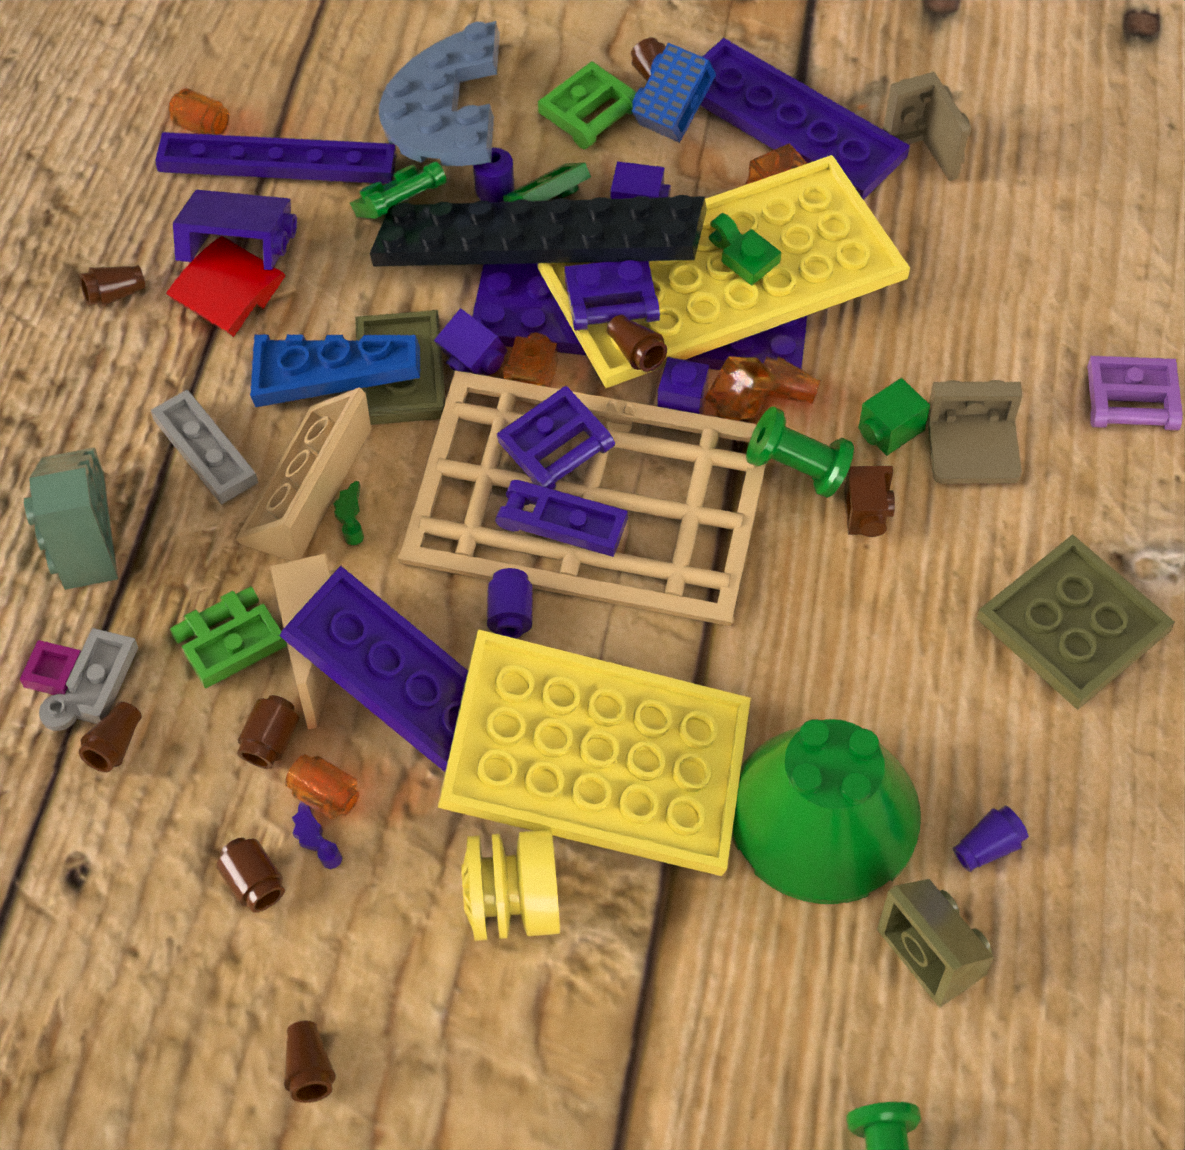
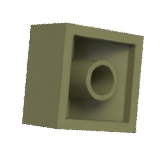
(934, 939)

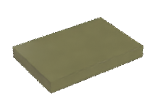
(413, 398)

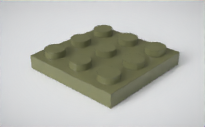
(1075, 621)

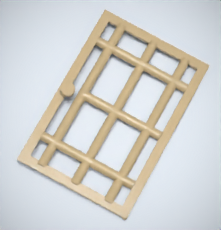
(620, 421)

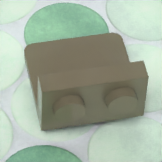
(926, 111)
(974, 431)

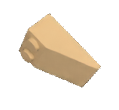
(294, 586)

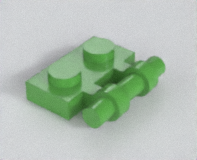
(232, 645)

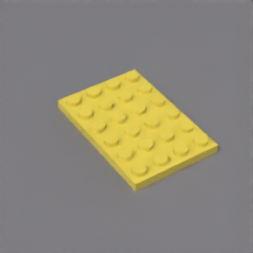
(597, 753)

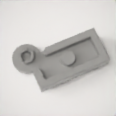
(92, 681)

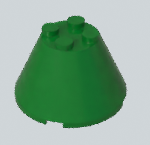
(826, 813)

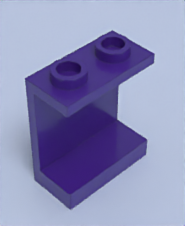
(234, 216)

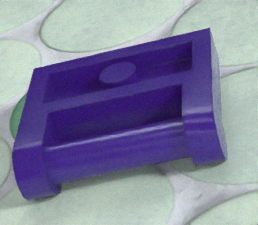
(608, 284)
(547, 429)

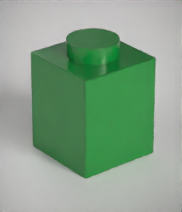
(893, 416)

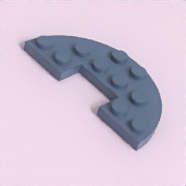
(422, 100)

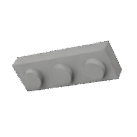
(204, 446)

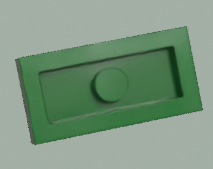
(558, 182)

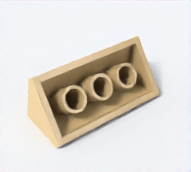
(308, 477)

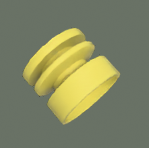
(512, 885)

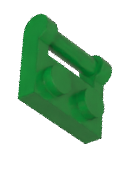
(408, 182)

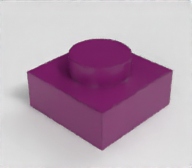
(49, 668)

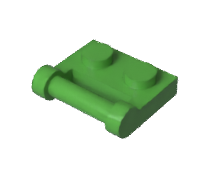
(580, 97)

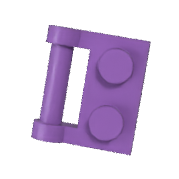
(1134, 381)

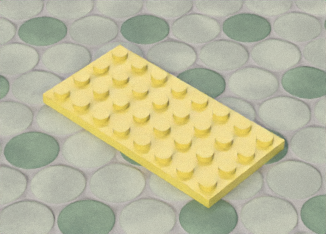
(828, 256)

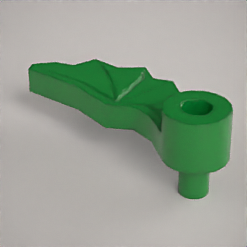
(346, 510)

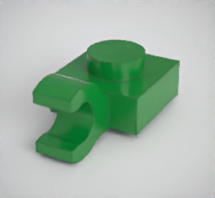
(744, 254)

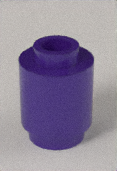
(494, 178)
(510, 603)

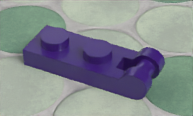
(562, 517)

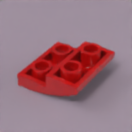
(225, 285)

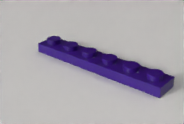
(276, 157)

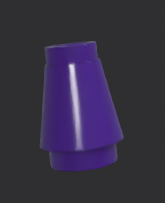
(992, 838)

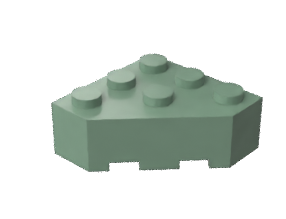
(72, 518)

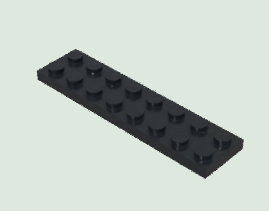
(540, 231)

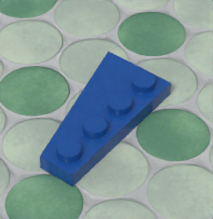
(314, 368)

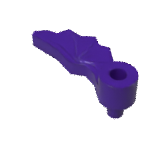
(310, 837)

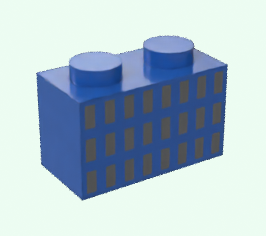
(673, 92)

